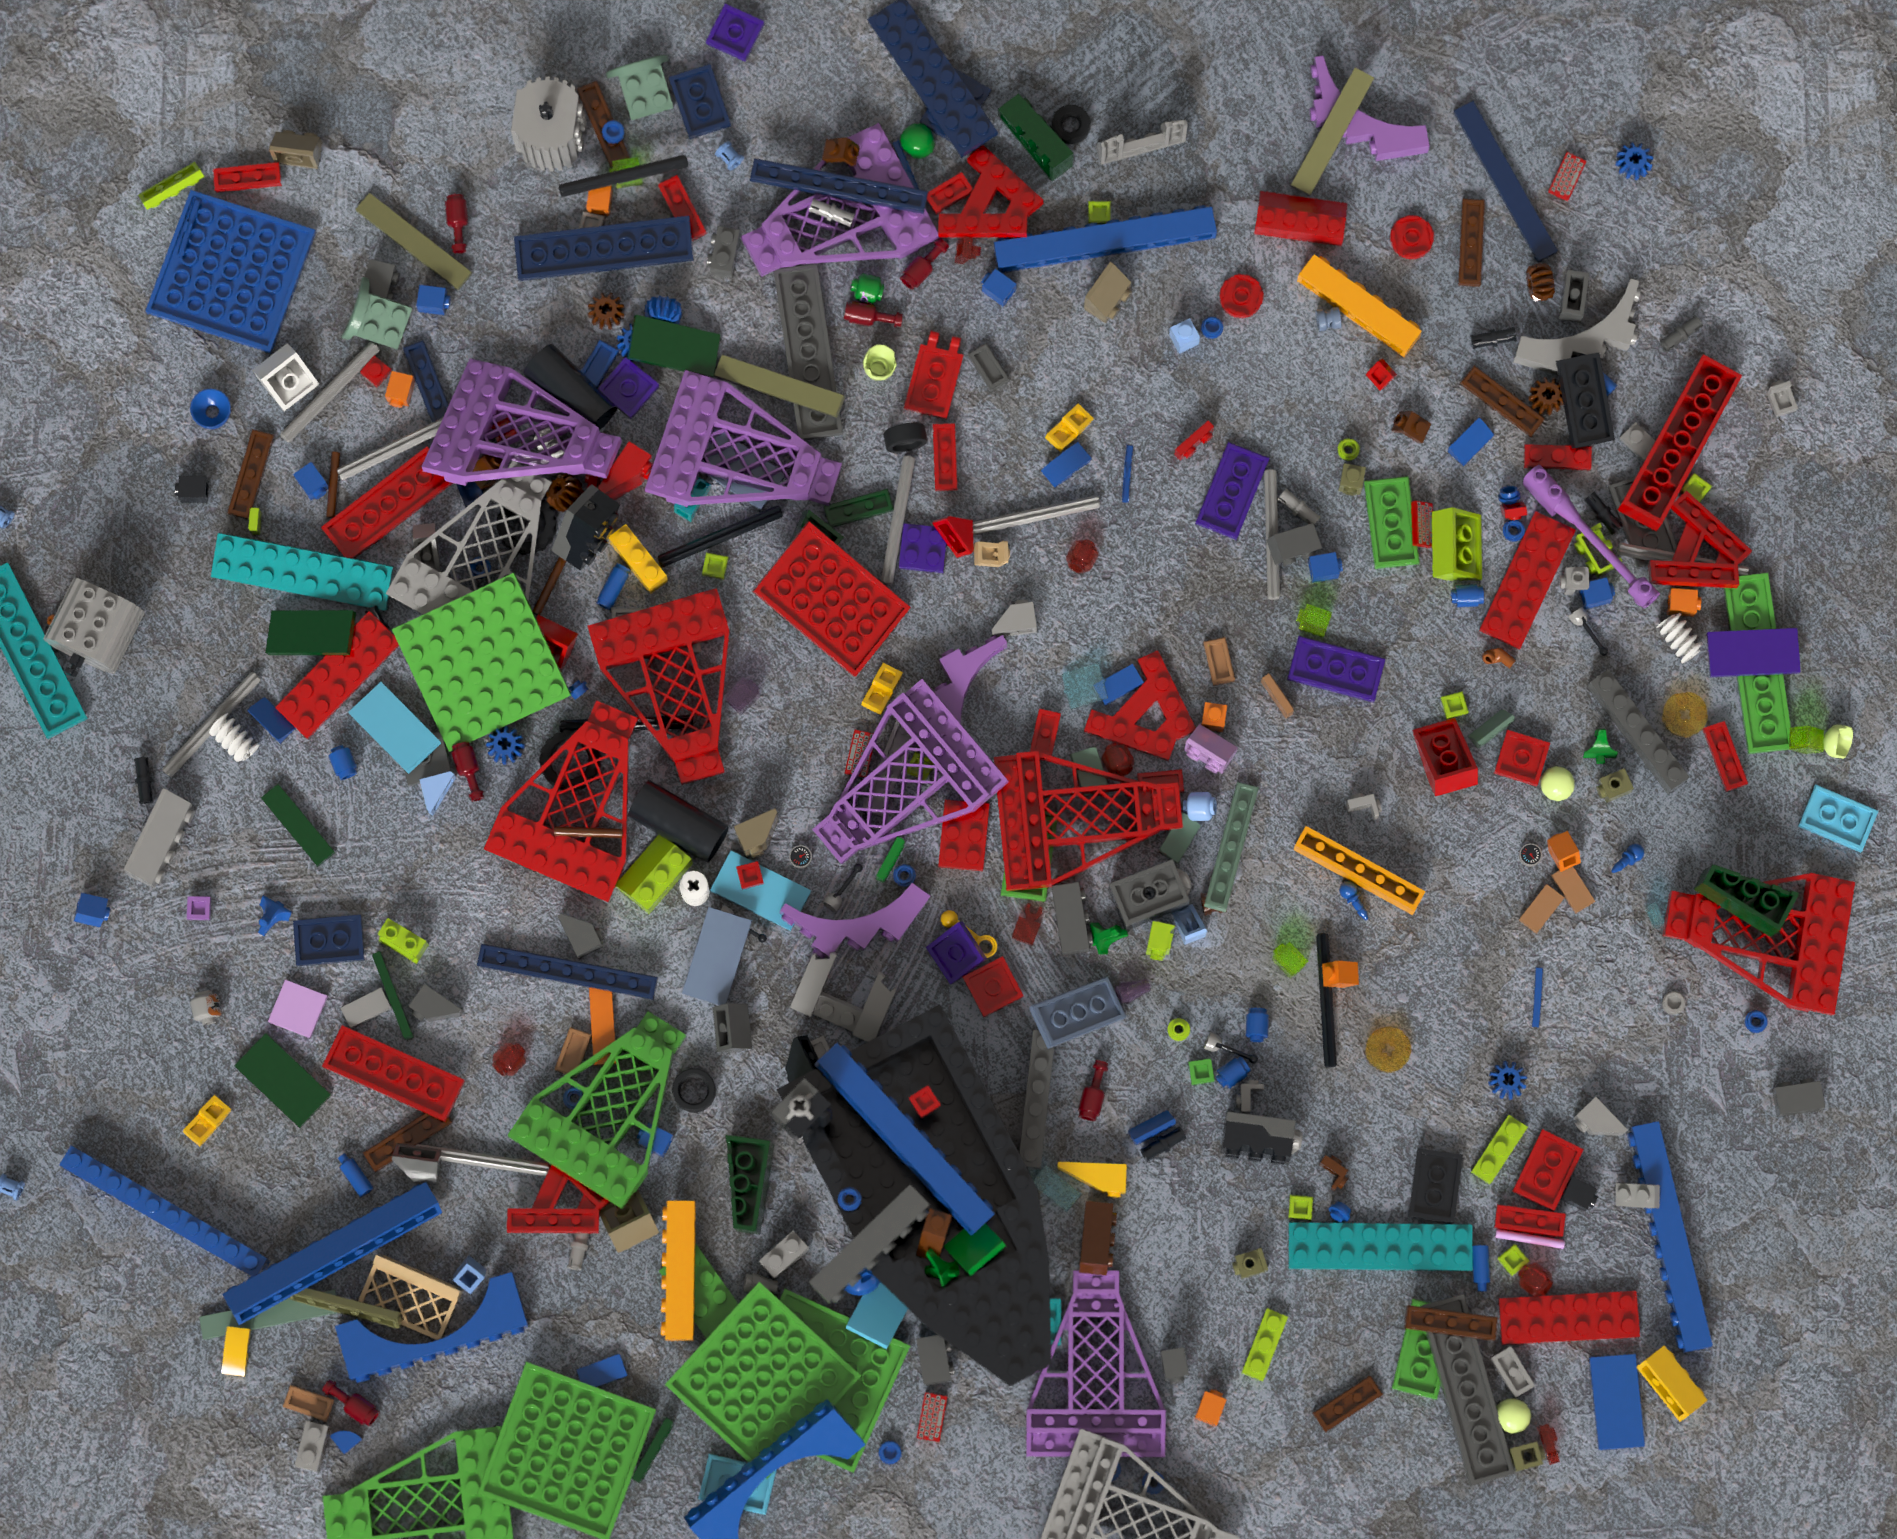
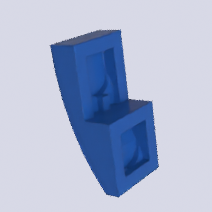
(1066, 464)

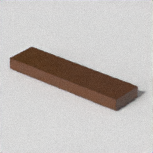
(599, 114)
(1471, 242)
(1502, 401)
(251, 474)
(411, 1134)
(1450, 1322)

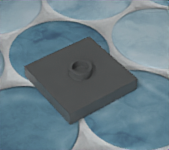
(432, 765)

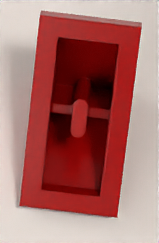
(957, 534)

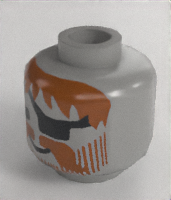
(206, 1007)

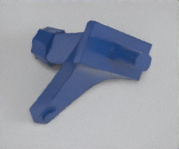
(272, 914)

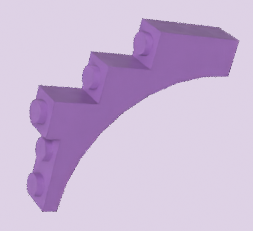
(1387, 139)
(962, 671)
(859, 931)

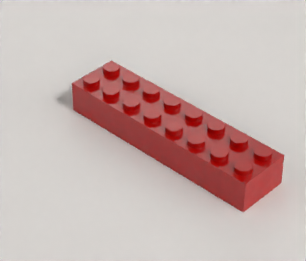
(1679, 442)

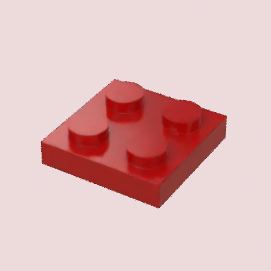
(1522, 758)
(993, 986)

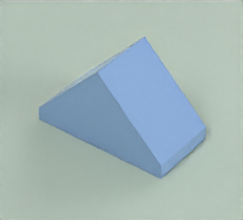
(435, 789)
(1189, 924)

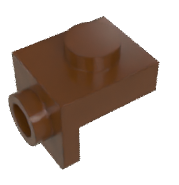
(841, 150)
(1411, 425)
(1334, 1166)

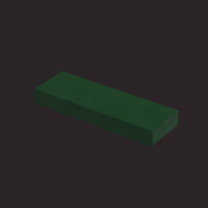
(858, 508)
(653, 1450)

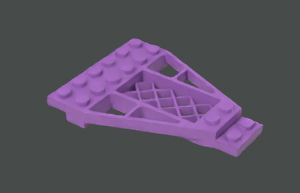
(907, 231)
(480, 404)
(688, 437)
(944, 743)
(1055, 1430)

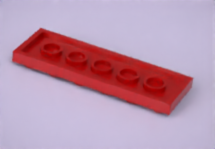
(384, 507)
(1527, 580)
(338, 677)
(393, 1073)
(1568, 1317)

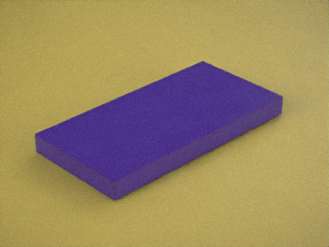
(1232, 491)
(1753, 652)
(1336, 669)

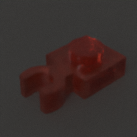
(1027, 928)
(1548, 1438)

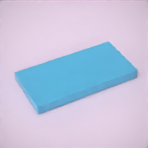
(394, 727)
(764, 899)

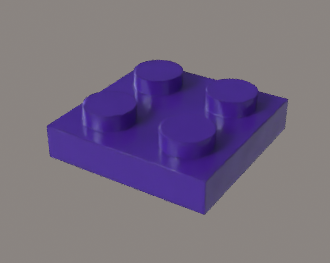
(735, 32)
(629, 387)
(922, 549)
(956, 952)

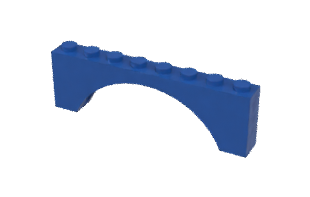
(497, 1315)
(819, 1433)

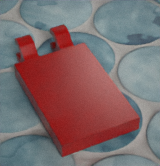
(934, 378)

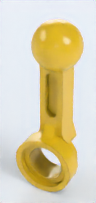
(950, 918)

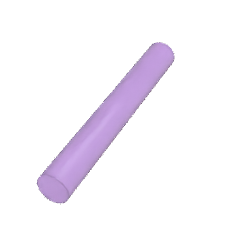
(1529, 1238)

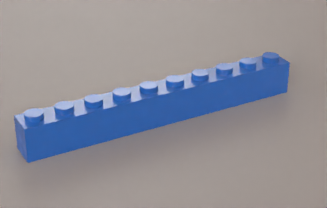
(1105, 239)
(904, 1139)
(164, 1212)
(1671, 1240)
(332, 1253)

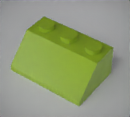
(1456, 545)
(654, 873)

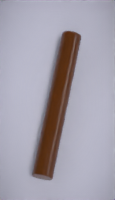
(333, 485)
(549, 586)
(588, 832)

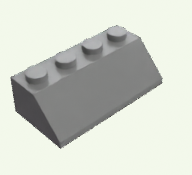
(159, 838)

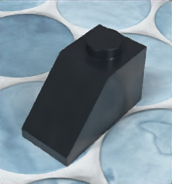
(800, 1058)

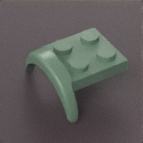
(644, 86)
(377, 318)

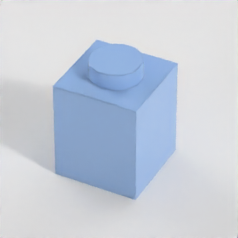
(1184, 335)

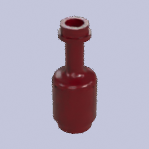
(457, 217)
(921, 266)
(866, 314)
(467, 766)
(1093, 1096)
(355, 1405)

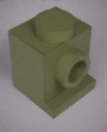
(1259, 1264)
(1536, 1452)

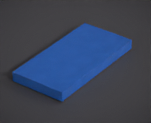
(1616, 1402)

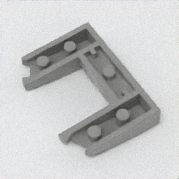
(1116, 148)
(863, 1022)

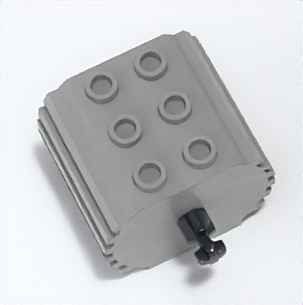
(548, 123)
(93, 627)

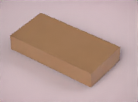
(1219, 661)
(1277, 695)
(1573, 889)
(1541, 908)
(573, 1051)
(308, 1403)

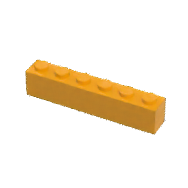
(1359, 305)
(1359, 870)
(679, 1270)

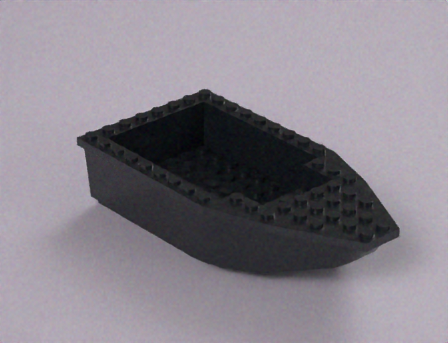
(1004, 1306)

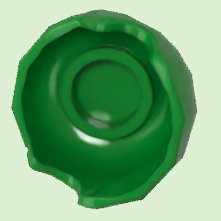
(917, 140)

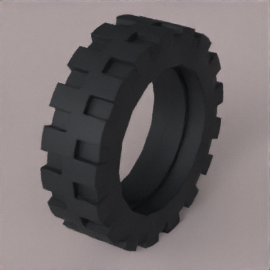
(541, 542)
(547, 751)

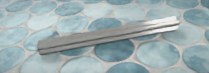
(329, 392)
(389, 450)
(1036, 514)
(897, 520)
(1271, 521)
(1654, 554)
(202, 733)
(492, 1161)

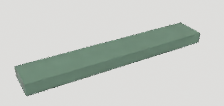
(1231, 847)
(282, 1313)

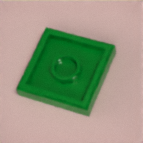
(974, 1250)

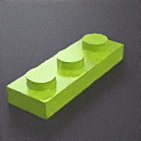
(171, 186)
(1499, 1149)
(1264, 1344)

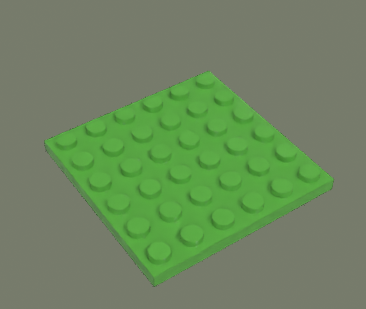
(481, 661)
(874, 1363)
(760, 1374)
(566, 1451)

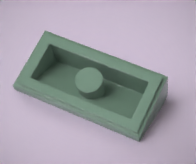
(1491, 728)
(1090, 758)
(1179, 839)

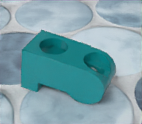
(701, 489)

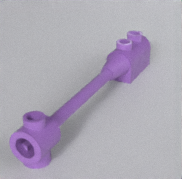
(1557, 501)

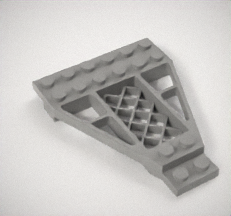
(428, 589)
(1085, 1490)

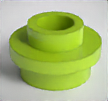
(1348, 443)
(1178, 1036)

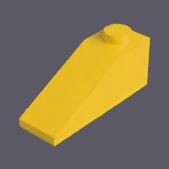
(1099, 1176)

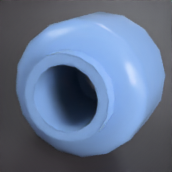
(1200, 806)

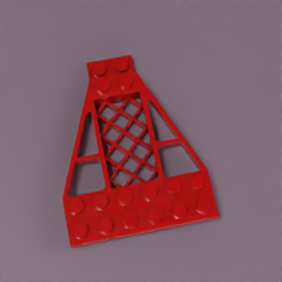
(664, 630)
(1025, 827)
(566, 857)
(1817, 948)

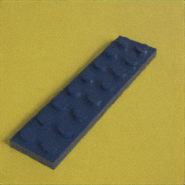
(932, 77)
(603, 248)

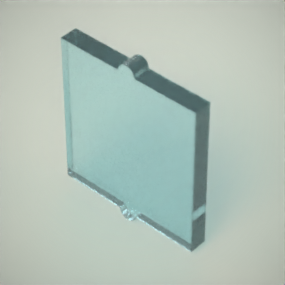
(1084, 686)

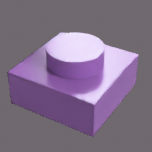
(198, 908)

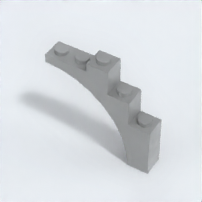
(1611, 331)

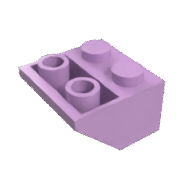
(1210, 749)

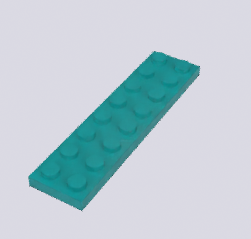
(301, 571)
(35, 661)
(1380, 1246)

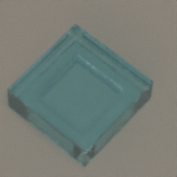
(1654, 915)

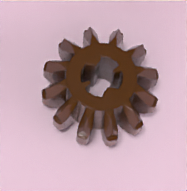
(1540, 282)
(611, 316)
(1540, 401)
(564, 492)

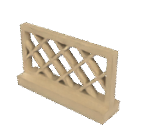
(417, 1278)

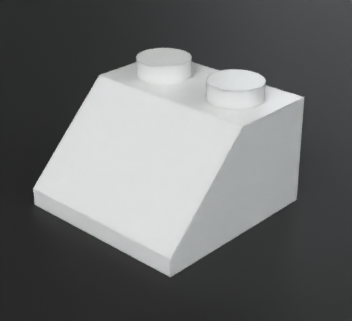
(285, 377)

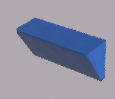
(1470, 442)
(271, 720)
(1151, 1127)

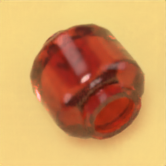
(1082, 556)
(1118, 759)
(509, 1059)
(1535, 1279)

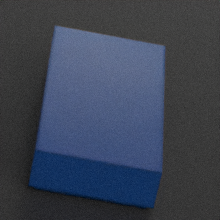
(599, 362)
(1122, 683)
(603, 1371)

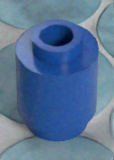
(1467, 595)
(342, 762)
(1257, 1024)
(1232, 1072)

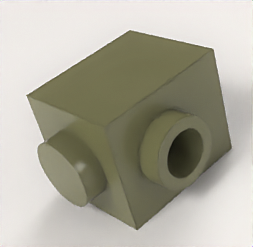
(1351, 479)
(1614, 785)

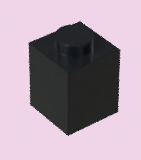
(192, 489)
(1579, 1194)

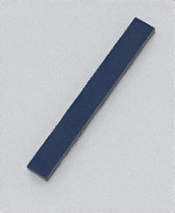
(1505, 181)
(838, 186)
(434, 401)
(567, 971)

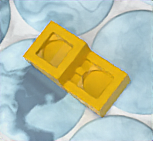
(1069, 428)
(882, 689)
(207, 1120)
(236, 1351)

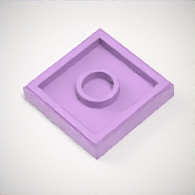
(297, 1009)

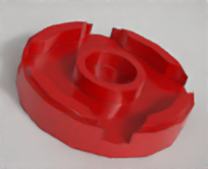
(1411, 237)
(1241, 296)

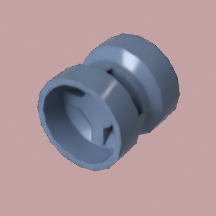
(1328, 318)

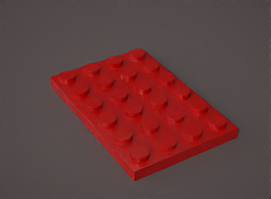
(831, 599)

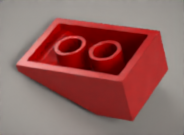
(627, 472)
(1446, 757)

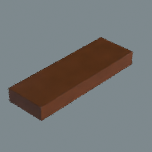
(1347, 1403)

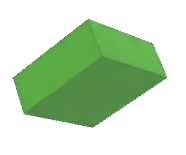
(1201, 1071)

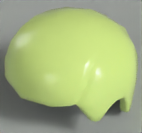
(879, 362)
(1838, 740)
(1557, 783)
(1513, 1415)

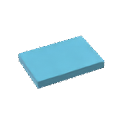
(1838, 818)
(877, 1316)
(720, 1469)

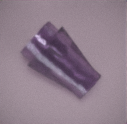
(1132, 990)

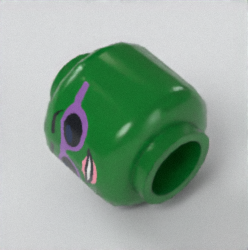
(867, 288)

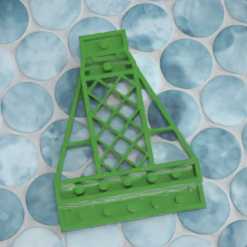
(578, 1151)
(484, 1518)

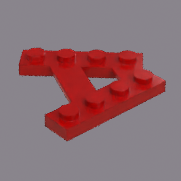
(973, 218)
(1700, 525)
(1122, 726)
(547, 1219)

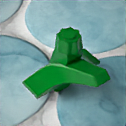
(1601, 748)
(1105, 937)
(941, 1268)

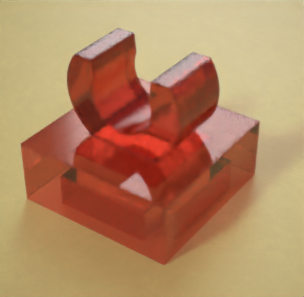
(966, 251)

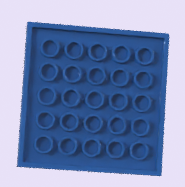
(233, 272)

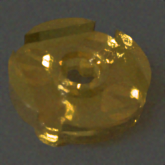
(1683, 701)
(1381, 1060)

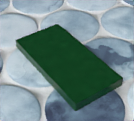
(673, 346)
(310, 632)
(282, 1080)

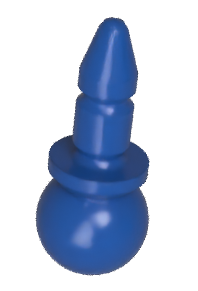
(1634, 853)
(1349, 891)

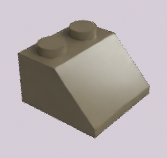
(296, 149)
(1108, 293)
(757, 833)
(629, 1224)

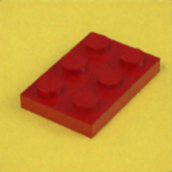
(963, 837)
(1547, 1170)

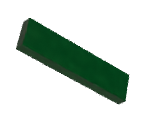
(298, 825)
(393, 996)

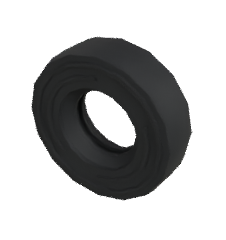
(1071, 111)

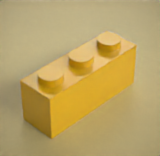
(638, 559)
(1672, 1383)

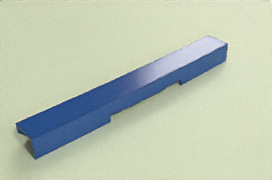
(900, 153)
(1127, 471)
(1537, 997)

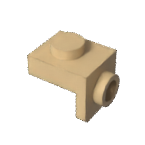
(991, 554)

